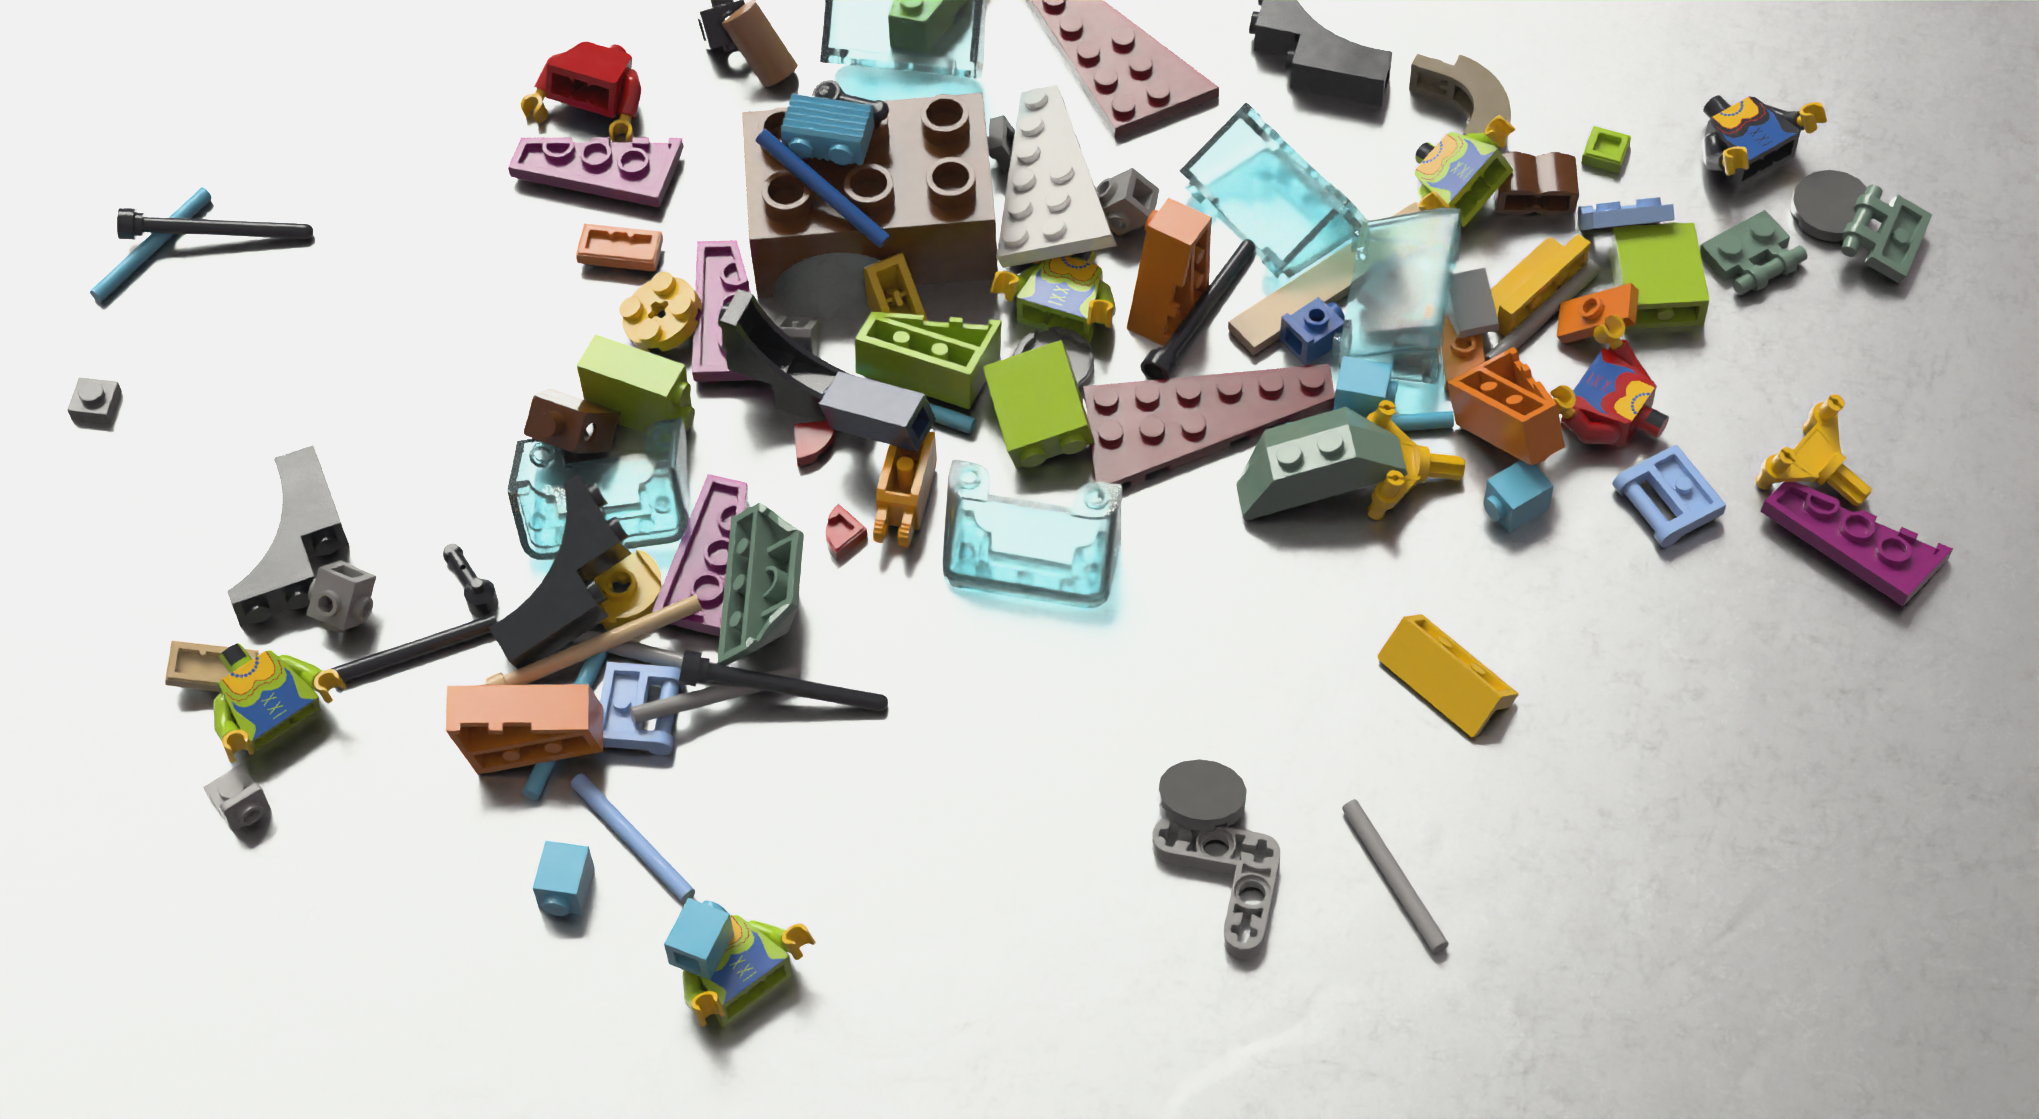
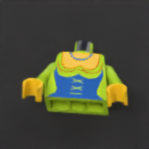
(1463, 169)
(1060, 294)
(266, 697)
(748, 970)

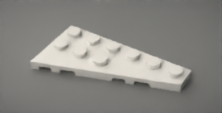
(1049, 190)

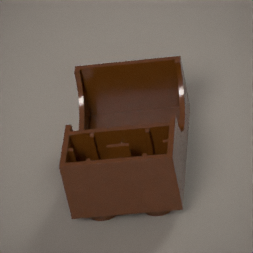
(919, 182)

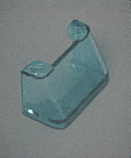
(906, 35)
(1271, 194)
(1401, 292)
(641, 490)
(1030, 545)

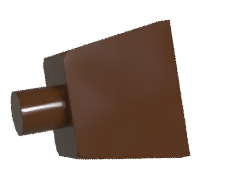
(563, 422)

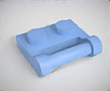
(1614, 215)
(1679, 487)
(629, 686)

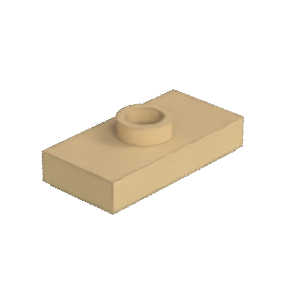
(197, 665)

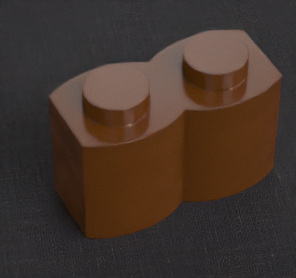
(1539, 185)

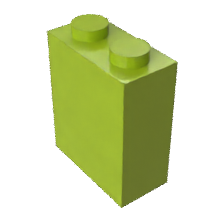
(1665, 269)
(635, 383)
(1038, 405)

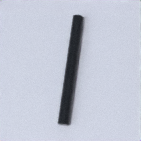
(415, 648)

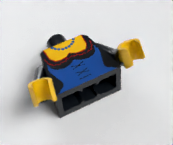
(1753, 136)

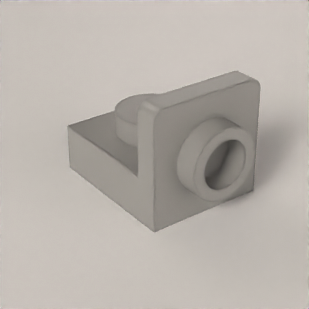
(237, 798)

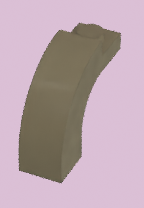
(1465, 86)

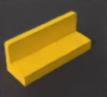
(1537, 279)
(1445, 673)

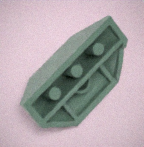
(1316, 461)
(759, 582)

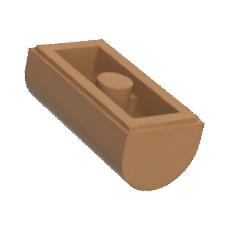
(760, 44)

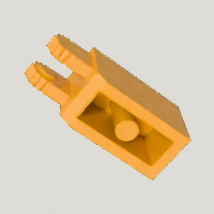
(904, 490)

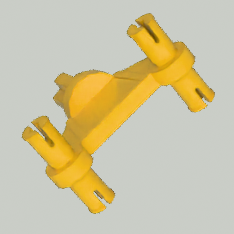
(1816, 457)
(1418, 461)

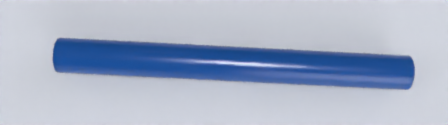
(822, 188)

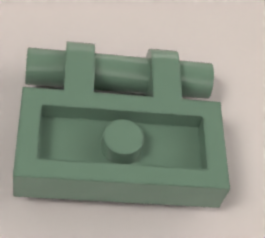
(1897, 238)
(1747, 244)

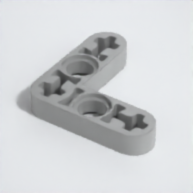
(1246, 874)

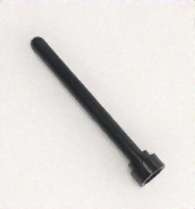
(134, 223)
(1161, 362)
(698, 670)

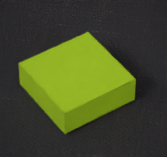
(1606, 149)

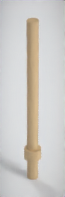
(598, 644)

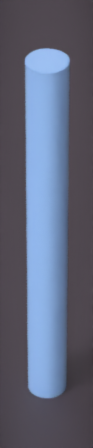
(632, 838)

